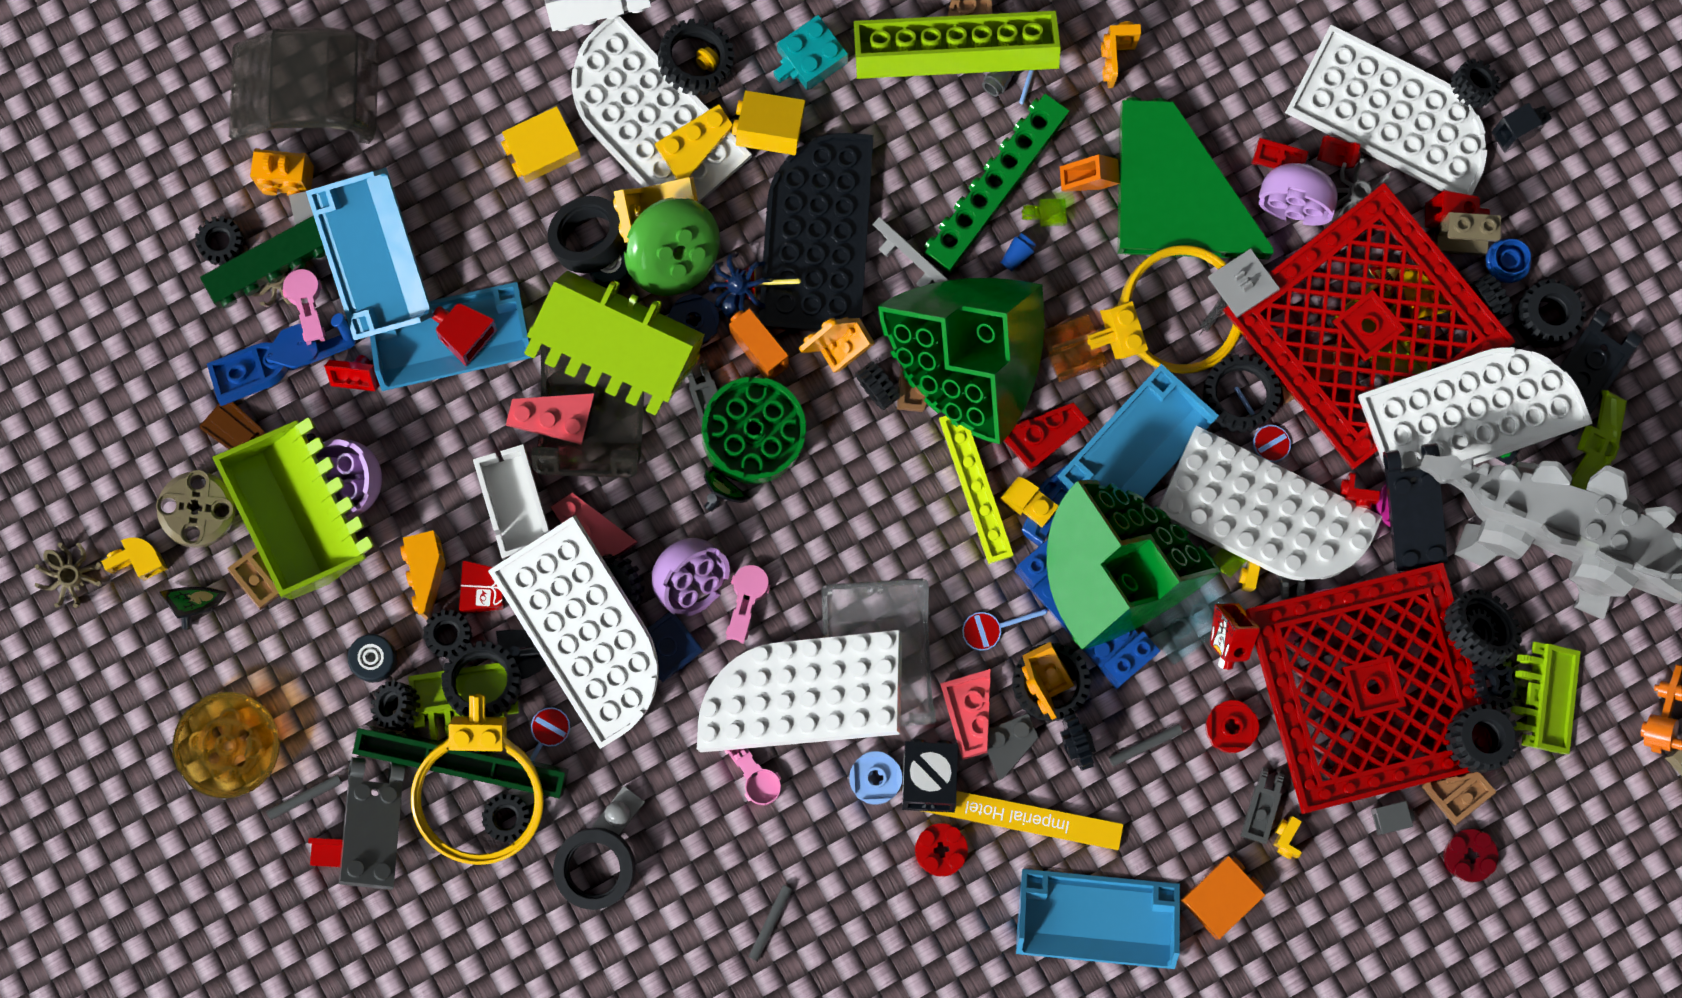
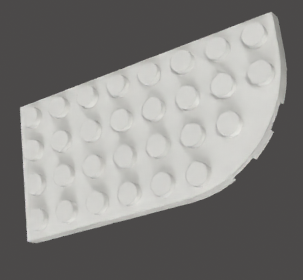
(633, 107)
(1392, 112)
(1475, 407)
(1265, 511)
(583, 628)
(805, 693)

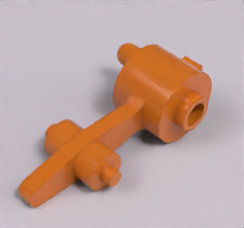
(1662, 731)

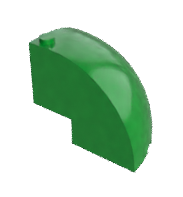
(970, 348)
(1118, 562)

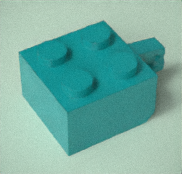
(810, 54)

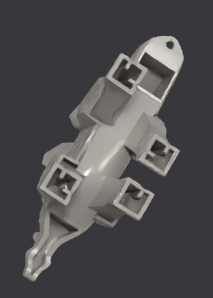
(1599, 529)

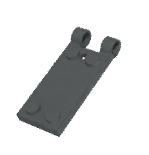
(371, 828)

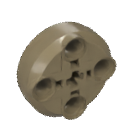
(182, 519)

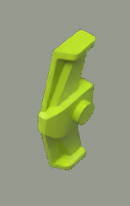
(1600, 443)

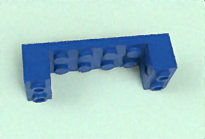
(1116, 658)

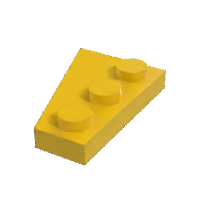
(693, 142)

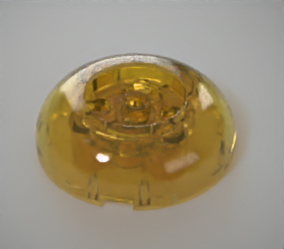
(195, 743)

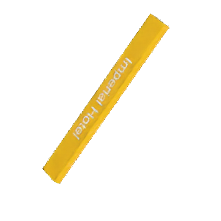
(1036, 820)

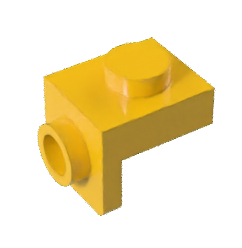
(1249, 576)
(1286, 831)

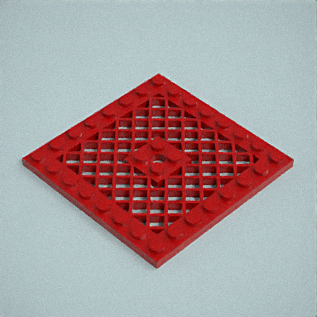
(1429, 260)
(1285, 696)

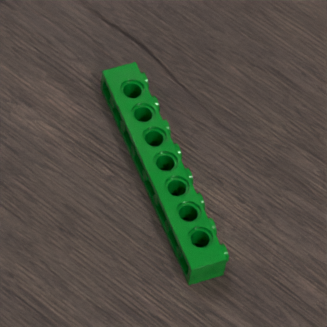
(947, 257)

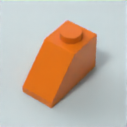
(1090, 174)

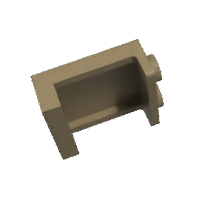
(1467, 233)

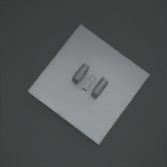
(1243, 283)

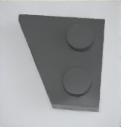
(1009, 743)

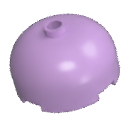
(1299, 193)
(358, 471)
(688, 563)

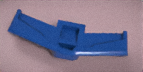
(1054, 490)

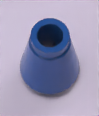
(1018, 252)

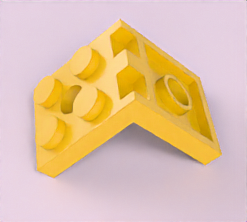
(632, 202)

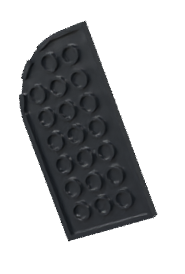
(817, 233)

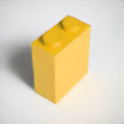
(769, 122)
(540, 145)

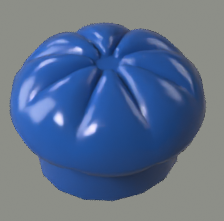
(1508, 260)

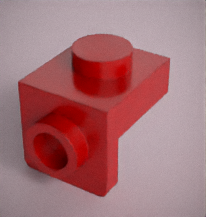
(1336, 152)
(1362, 497)

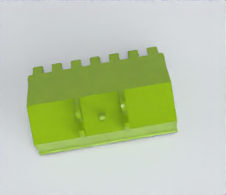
(614, 339)
(293, 508)

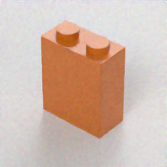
(758, 344)
(1223, 897)

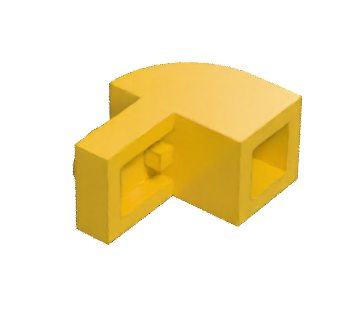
(1027, 499)
(139, 553)

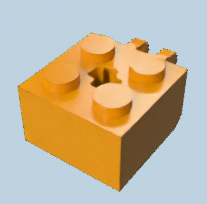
(281, 172)

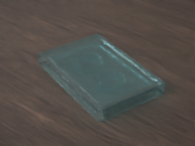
(1185, 624)

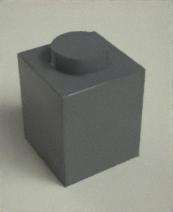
(1393, 818)

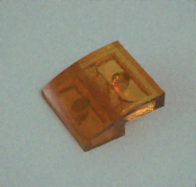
(1069, 349)

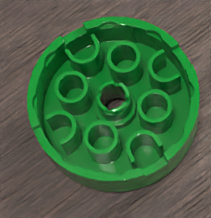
(748, 456)

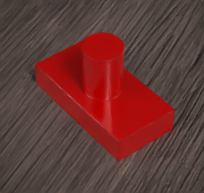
(353, 375)

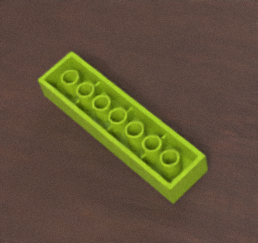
(956, 44)

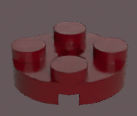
(1462, 868)

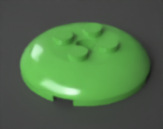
(658, 232)

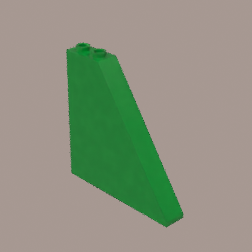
(1175, 190)

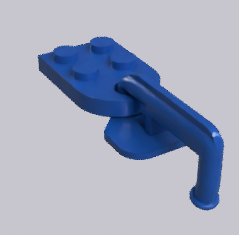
(268, 363)

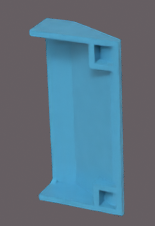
(370, 254)
(417, 354)
(1142, 436)
(1099, 919)

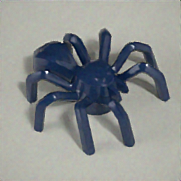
(738, 285)

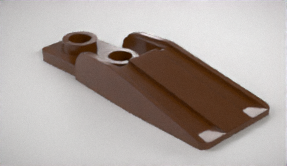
(230, 426)

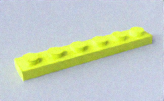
(977, 491)

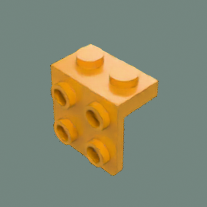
(1119, 37)
(839, 342)
(1046, 676)

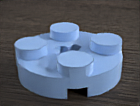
(886, 788)

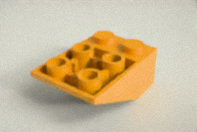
(426, 565)

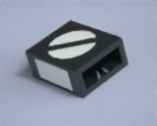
(930, 776)

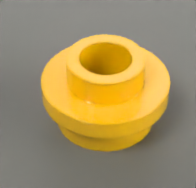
(707, 59)

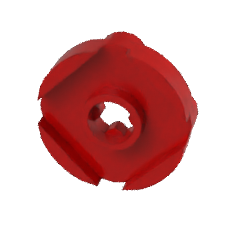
(1242, 716)
(931, 861)

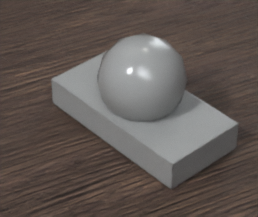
(619, 811)

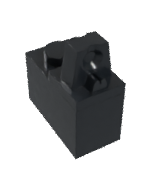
(1520, 126)

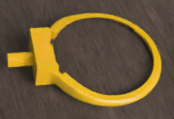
(1124, 329)
(476, 734)

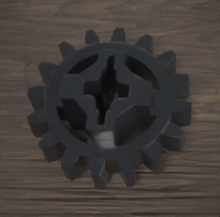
(1495, 683)
(1077, 742)

